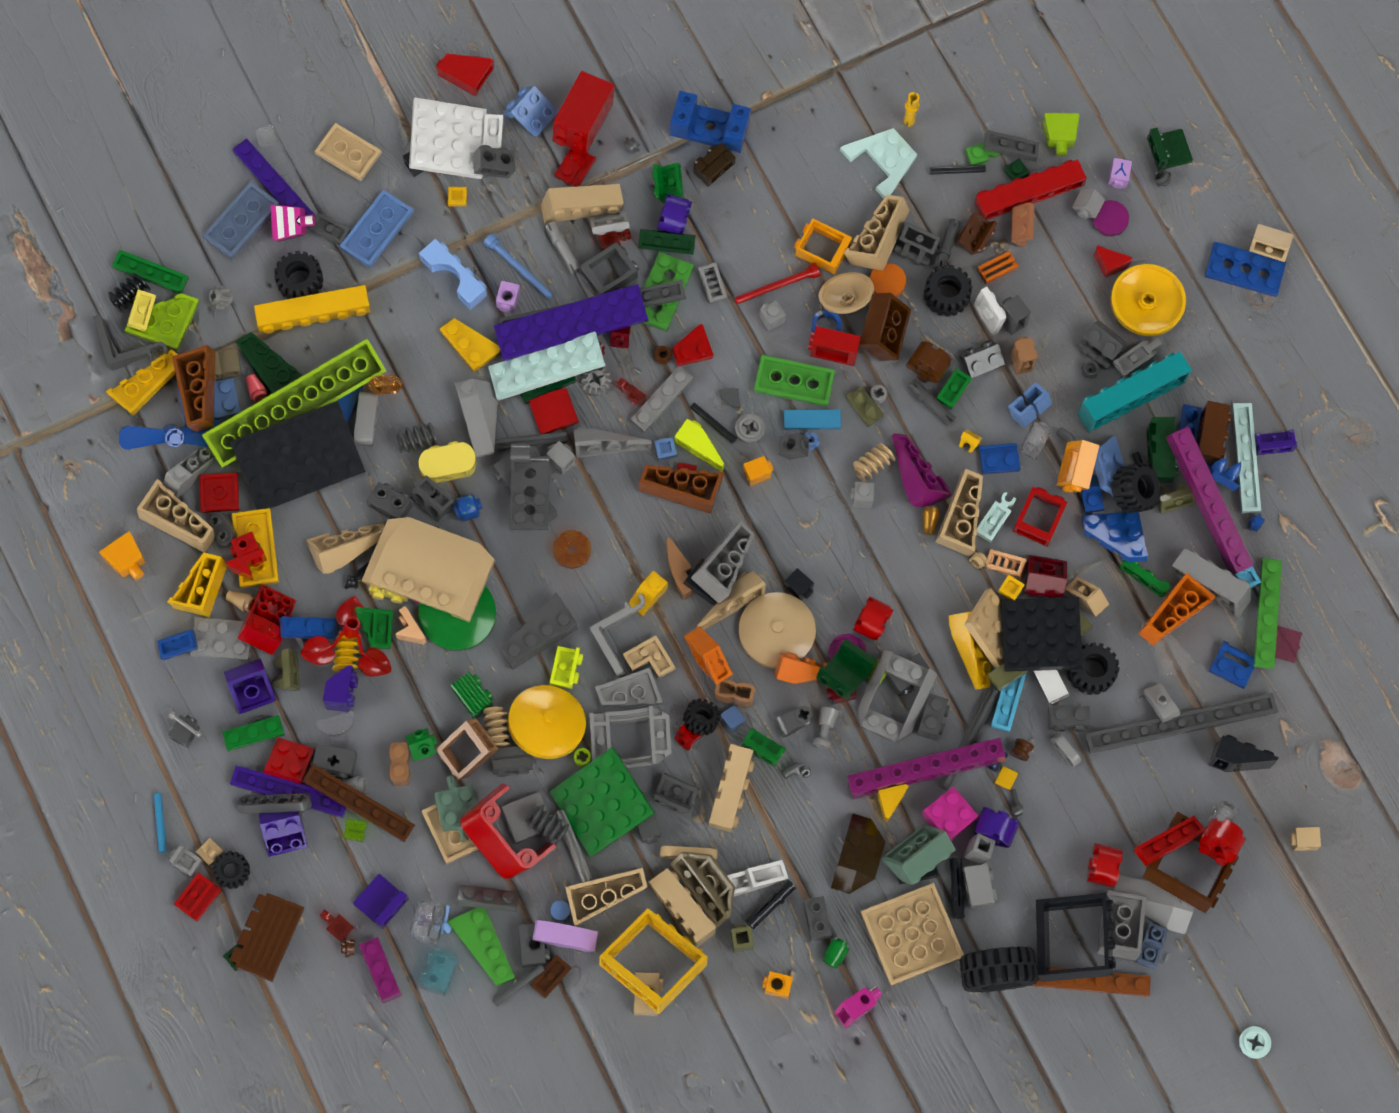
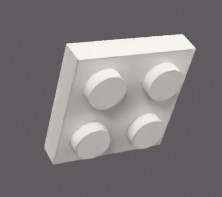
(990, 311)

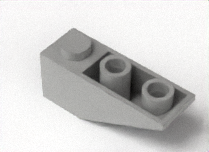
(187, 472)

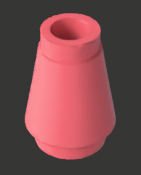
(255, 388)

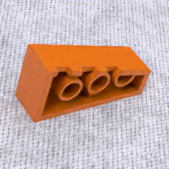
(1180, 605)

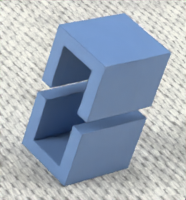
(1037, 401)

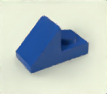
(1092, 497)

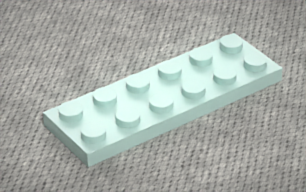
(546, 366)

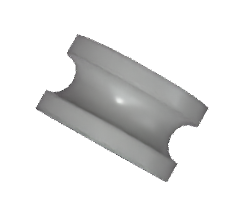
(875, 389)

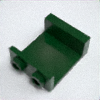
(846, 669)

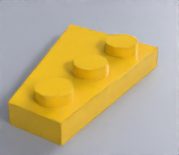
(469, 344)

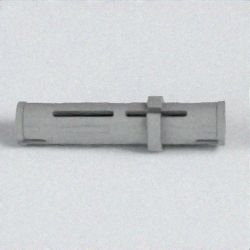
(560, 241)

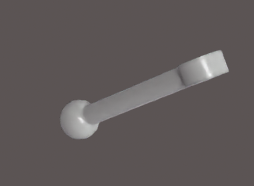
(172, 715)

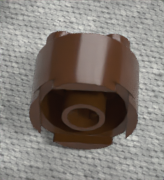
(929, 362)

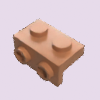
(1023, 223)

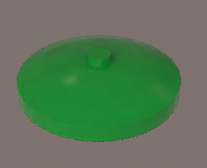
(455, 633)

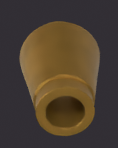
(930, 519)

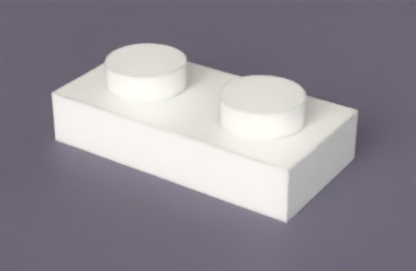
(493, 130)

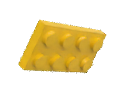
(261, 525)

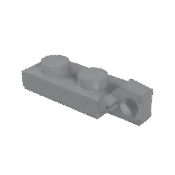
(1136, 357)

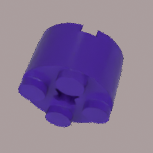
(674, 214)
(997, 827)

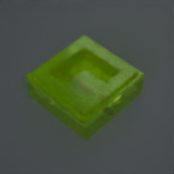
(355, 830)

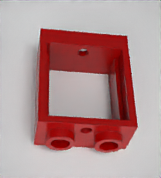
(834, 346)
(1032, 532)

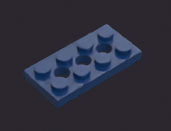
(1234, 275)

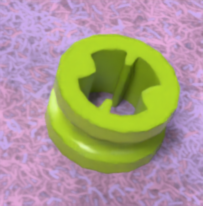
(587, 760)

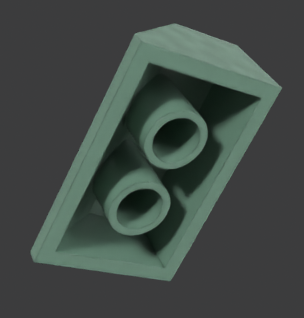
(919, 853)

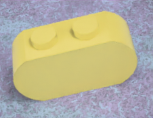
(448, 462)

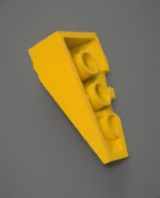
(970, 652)

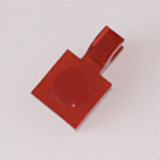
(612, 237)
(338, 926)

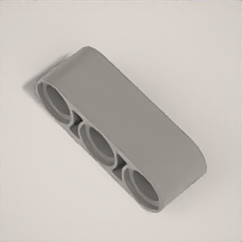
(366, 418)

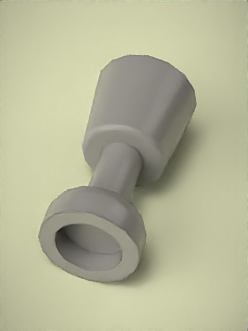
(826, 720)

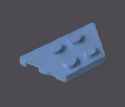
(1107, 463)

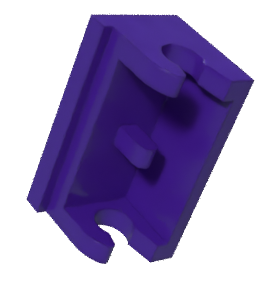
(1275, 442)

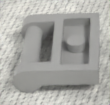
(609, 223)

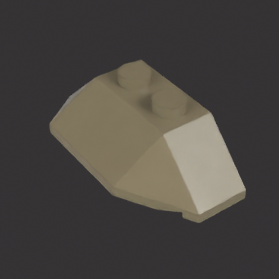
(707, 884)

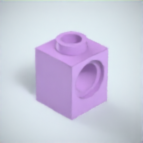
(507, 289)

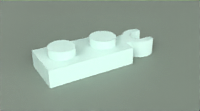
(995, 519)

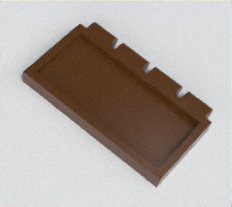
(269, 936)

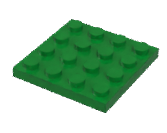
(602, 802)

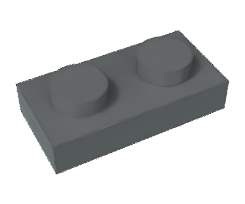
(329, 229)

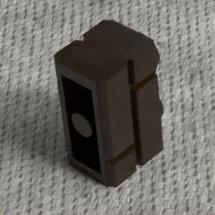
(713, 164)

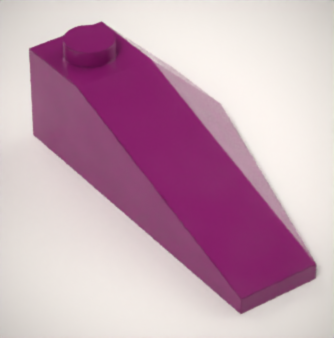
(918, 480)

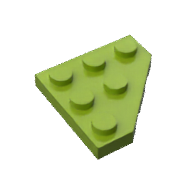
(168, 321)

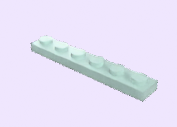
(1246, 454)

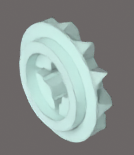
(1262, 1038)

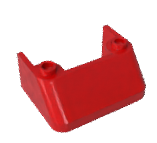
(480, 830)

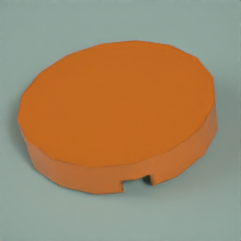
(889, 280)

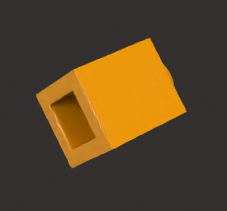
(757, 470)

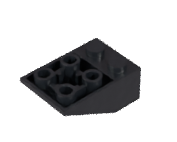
(1235, 756)

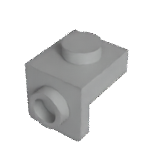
(185, 860)

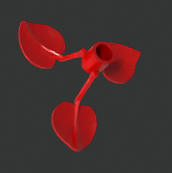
(320, 652)

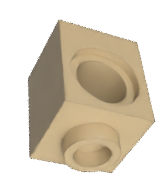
(1305, 839)

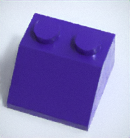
(249, 686)

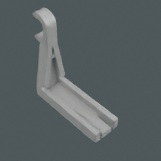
(607, 624)

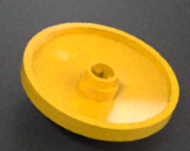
(1148, 300)
(546, 722)

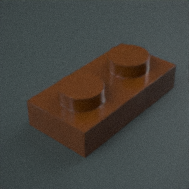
(551, 977)

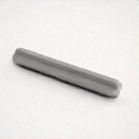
(574, 848)

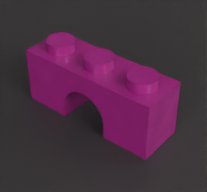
(380, 970)

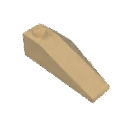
(743, 591)

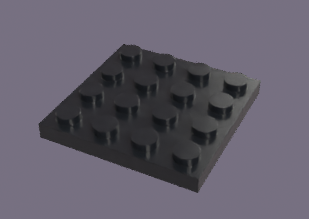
(1041, 634)

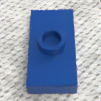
(177, 644)

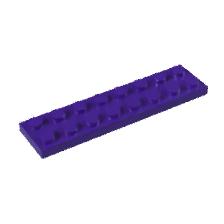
(567, 322)

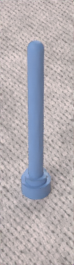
(492, 242)

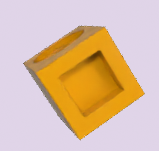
(784, 979)

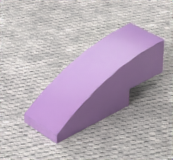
(565, 936)

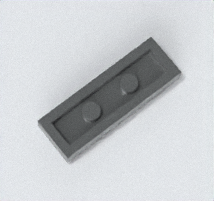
(1011, 145)
(488, 898)

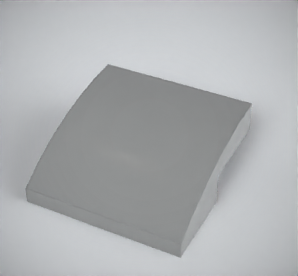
(516, 814)

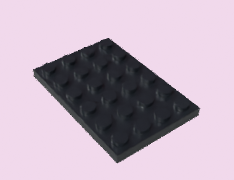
(297, 456)

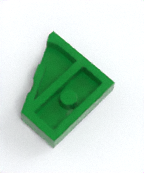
(376, 626)

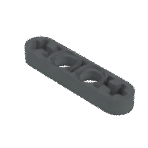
(274, 803)

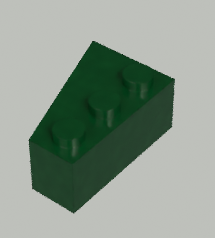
(1159, 451)

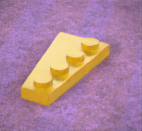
(141, 387)

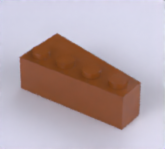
(682, 486)

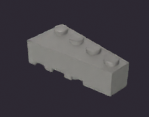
(1228, 589)

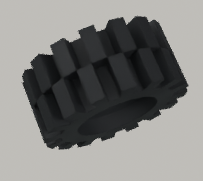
(697, 724)
(231, 857)

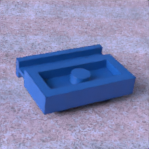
(999, 458)

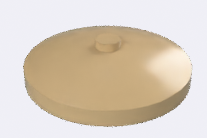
(775, 626)

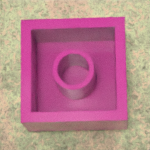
(950, 813)

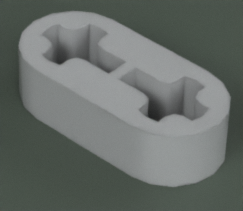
(1065, 750)

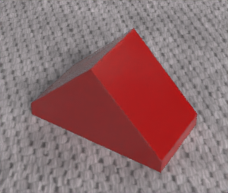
(1111, 261)

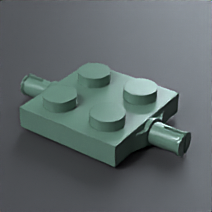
(453, 805)

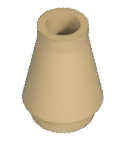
(240, 600)

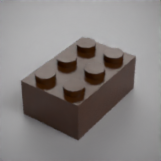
(885, 326)
(1213, 431)

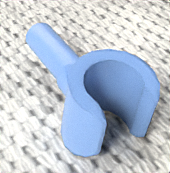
(445, 926)

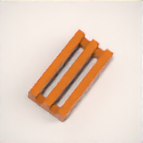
(994, 261)

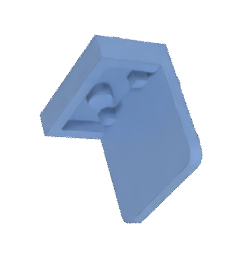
(531, 110)

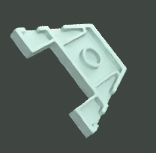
(888, 152)

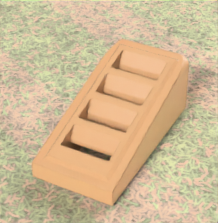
(1008, 557)

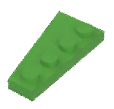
(481, 939)

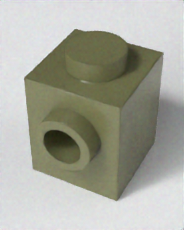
(741, 938)

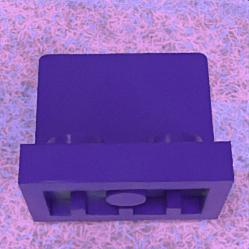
(381, 901)

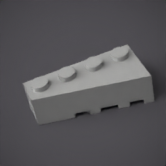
(722, 565)

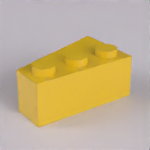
(201, 587)

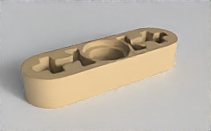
(673, 852)

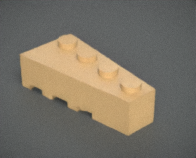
(581, 202)
(879, 236)
(174, 517)
(731, 788)

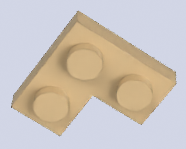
(650, 652)

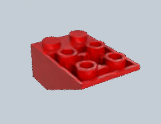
(262, 622)

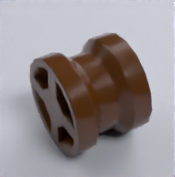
(1021, 749)

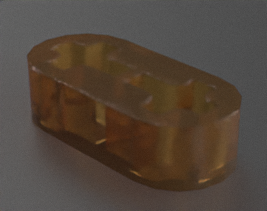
(385, 384)

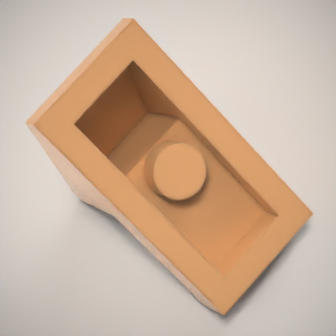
(412, 632)

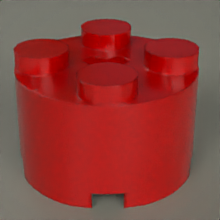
(872, 618)
(1222, 841)
(1104, 865)

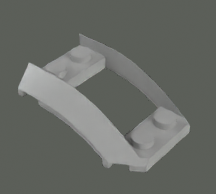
(908, 672)
(659, 734)

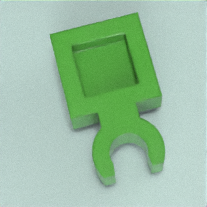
(977, 154)

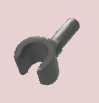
(1016, 810)

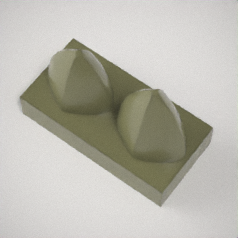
(864, 406)
(1175, 500)
(289, 665)

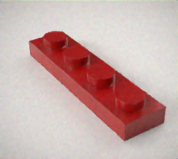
(1169, 840)

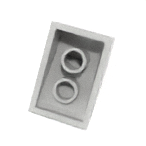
(1129, 924)

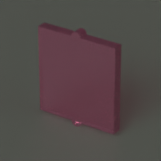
(1287, 644)

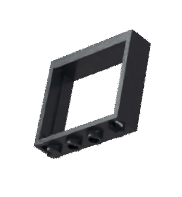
(1043, 907)

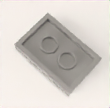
(219, 640)

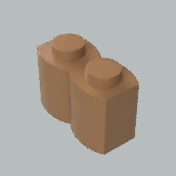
(740, 693)
(400, 760)

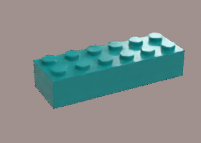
(1134, 391)

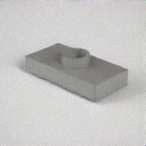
(1161, 702)

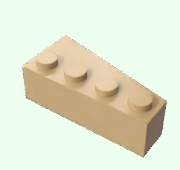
(960, 521)
(601, 894)
(682, 907)

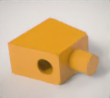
(124, 556)

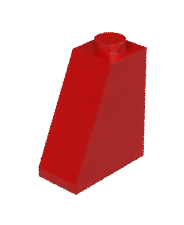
(465, 71)

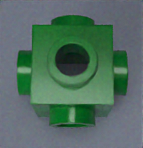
(421, 744)

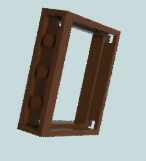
(1183, 891)

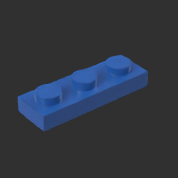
(308, 627)

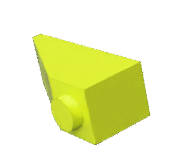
(696, 441)

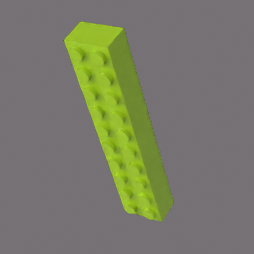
(308, 392)

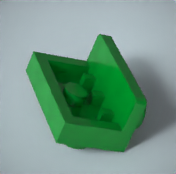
(667, 180)

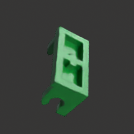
(763, 747)

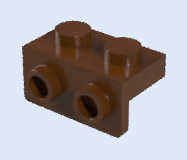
(976, 233)

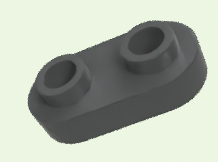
(222, 526)

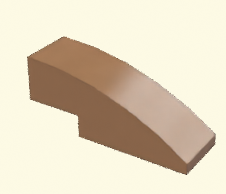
(678, 568)

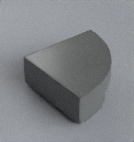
(731, 397)

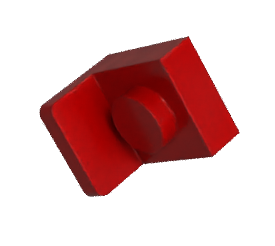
(686, 738)

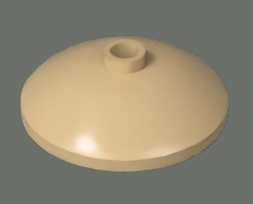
(846, 293)

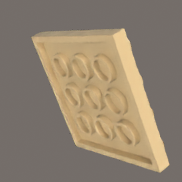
(912, 934)

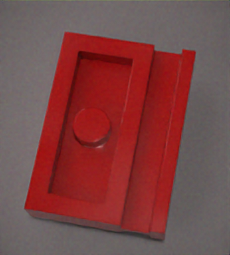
(575, 168)
(197, 897)

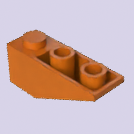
(795, 669)

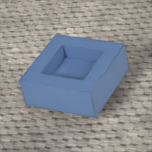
(665, 448)

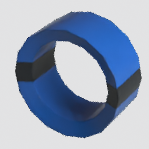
(824, 313)

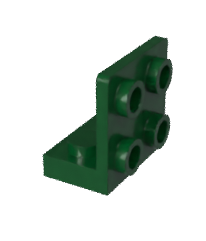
(1169, 148)

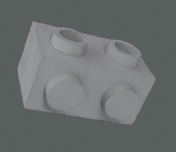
(978, 886)

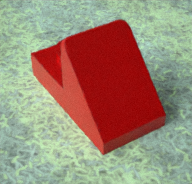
(241, 564)

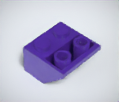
(339, 690)
(282, 832)

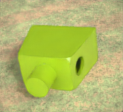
(1060, 131)

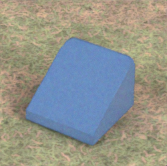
(732, 718)

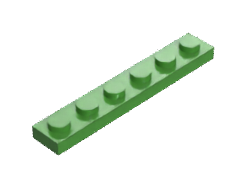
(1267, 613)

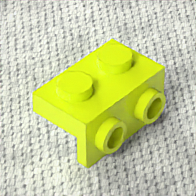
(565, 667)

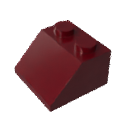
(1046, 577)

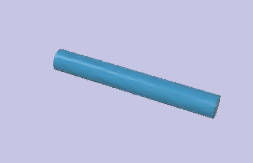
(160, 823)

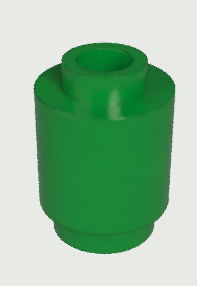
(836, 953)

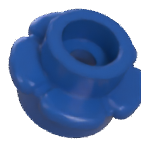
(1256, 522)

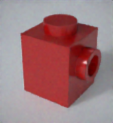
(244, 545)

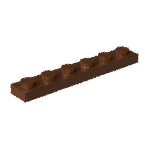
(358, 803)

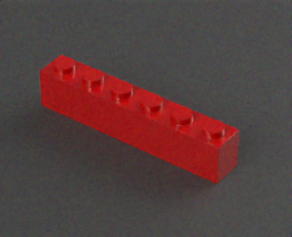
(1030, 189)

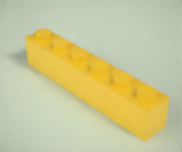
(312, 309)

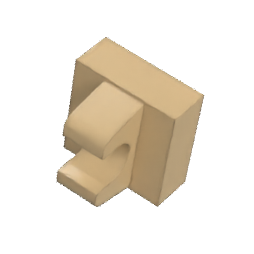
(209, 852)

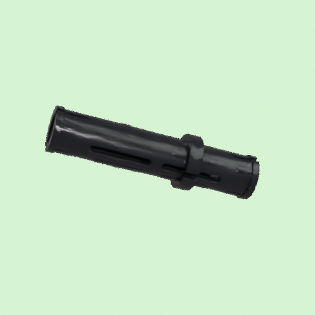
(957, 888)
(770, 904)

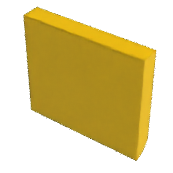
(1006, 778)

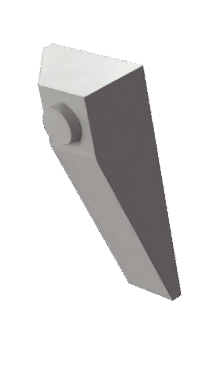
(599, 442)

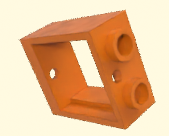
(708, 655)

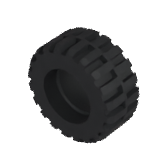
(998, 969)

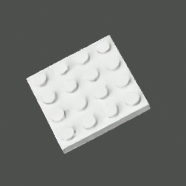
(445, 137)

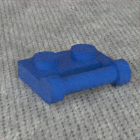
(1231, 670)

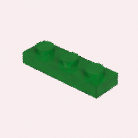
(253, 733)

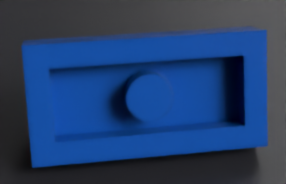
(1190, 417)
(1228, 477)

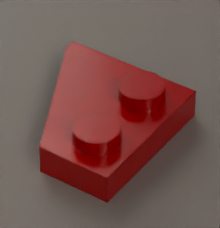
(693, 348)

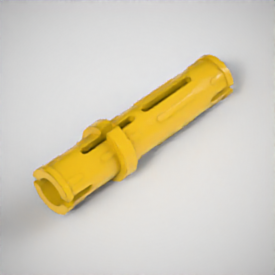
(911, 106)

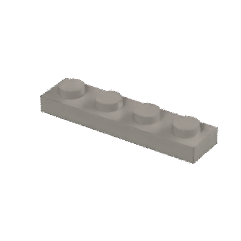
(661, 399)

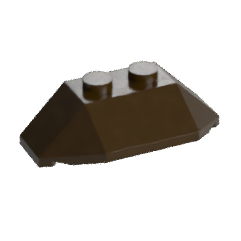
(859, 855)

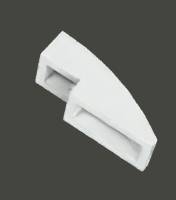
(758, 877)

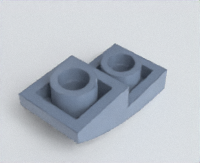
(1152, 945)

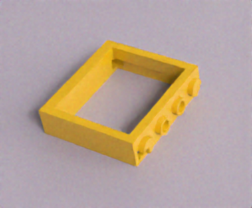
(630, 981)

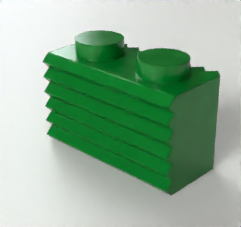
(472, 694)

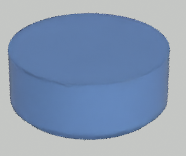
(560, 910)

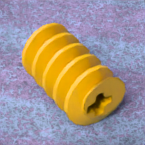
(345, 653)

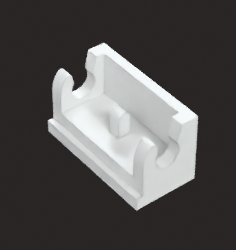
(1052, 685)

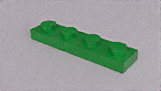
(150, 272)

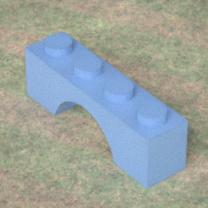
(438, 258)

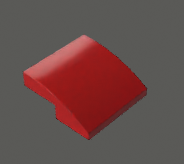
(554, 411)

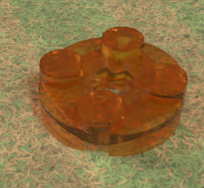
(579, 557)

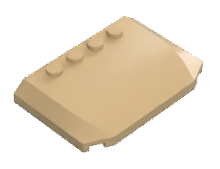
(430, 566)

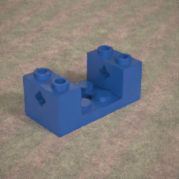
(690, 121)

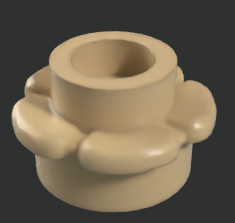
(978, 560)

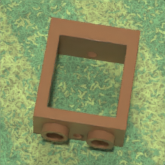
(480, 739)

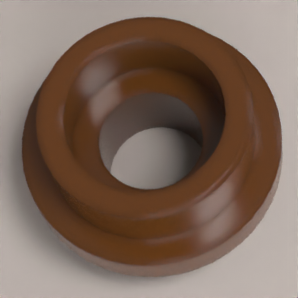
(662, 349)
(348, 947)

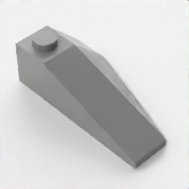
(480, 413)
(1160, 905)

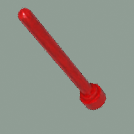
(811, 272)

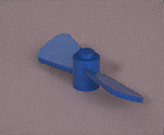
(136, 436)

